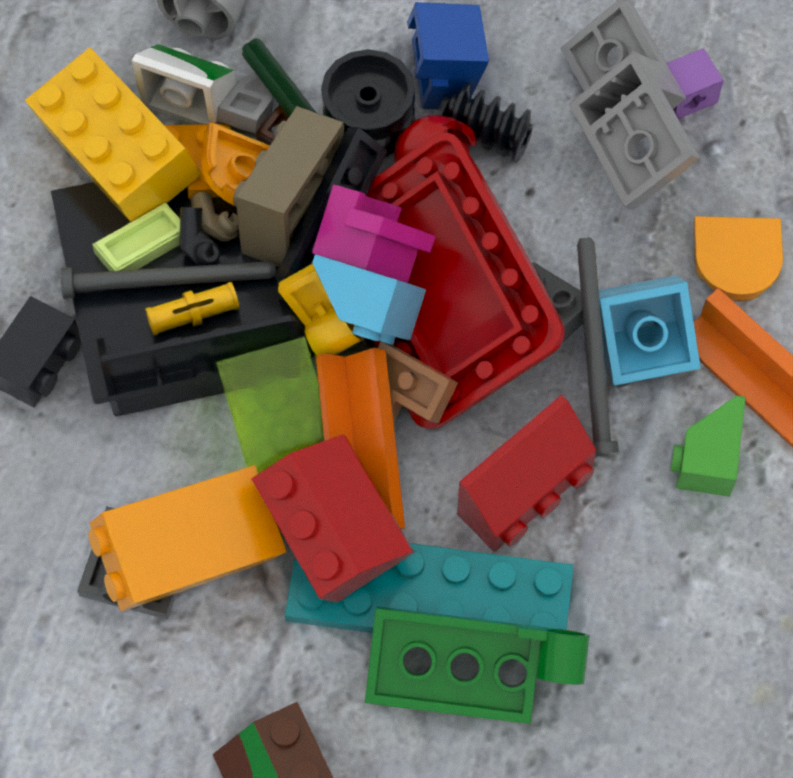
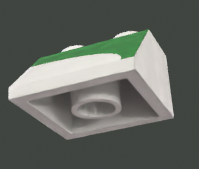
(182, 84)

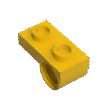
(313, 307)

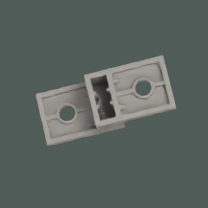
(628, 104)

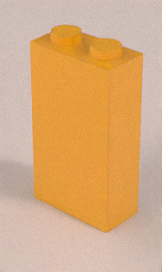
(184, 538)

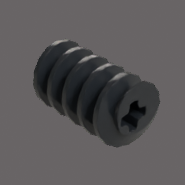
(491, 123)

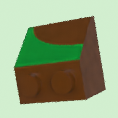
(274, 748)

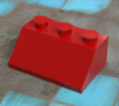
(526, 476)
(332, 517)

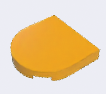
(227, 159)
(738, 254)

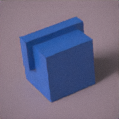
(447, 49)

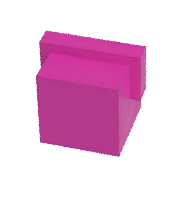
(368, 235)

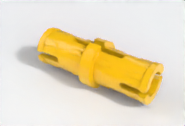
(220, 300)

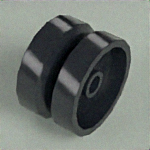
(370, 93)

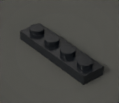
(351, 167)

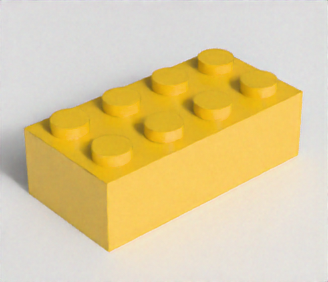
(113, 136)

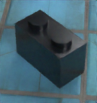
(36, 350)

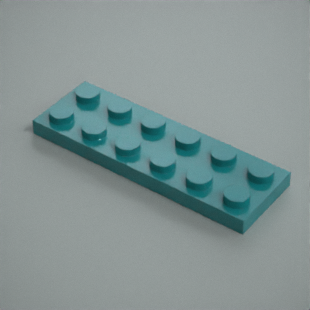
(445, 584)

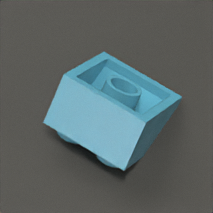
(371, 302)
(648, 330)

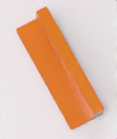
(747, 361)
(359, 405)

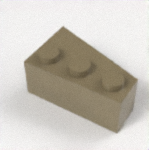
(285, 183)

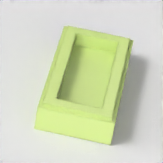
(140, 240)

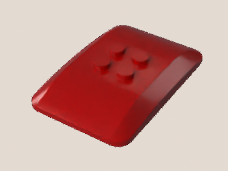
(483, 299)

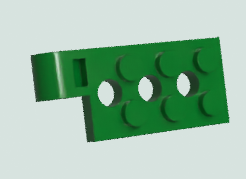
(544, 651)

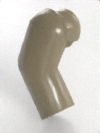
(215, 225)

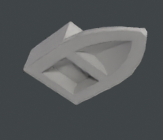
(246, 105)

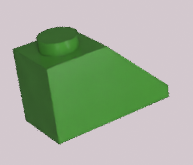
(711, 451)

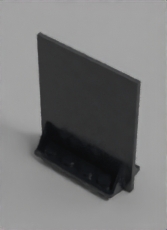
(176, 365)

